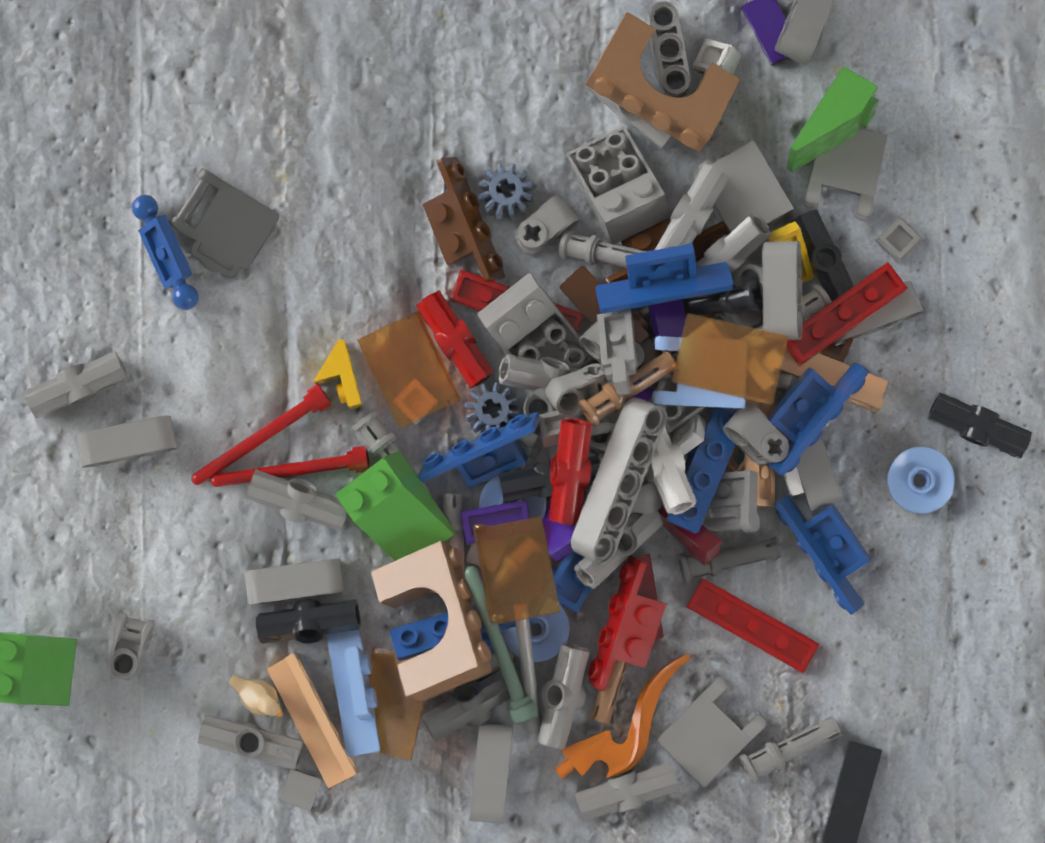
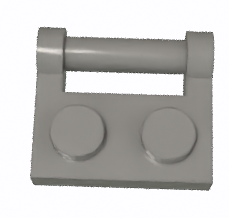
(735, 490)

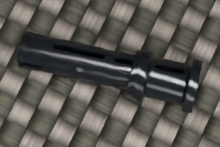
(728, 301)

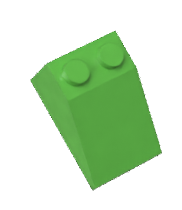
(837, 118)
(395, 508)

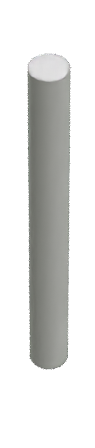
(528, 670)

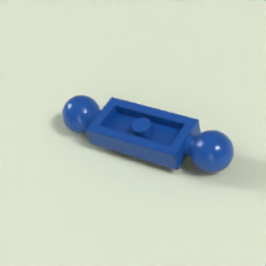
(165, 252)

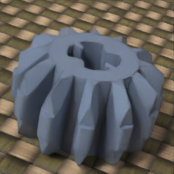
(513, 182)
(498, 400)

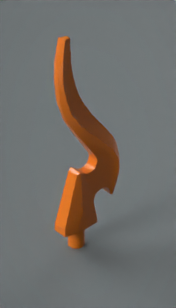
(627, 754)

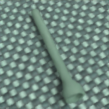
(521, 706)

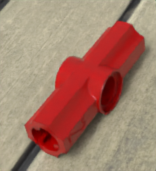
(454, 339)
(570, 470)

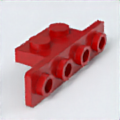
(629, 628)

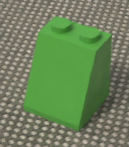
(36, 669)

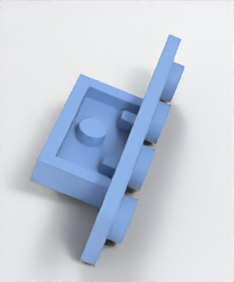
(354, 693)

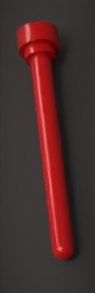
(313, 401)
(354, 460)

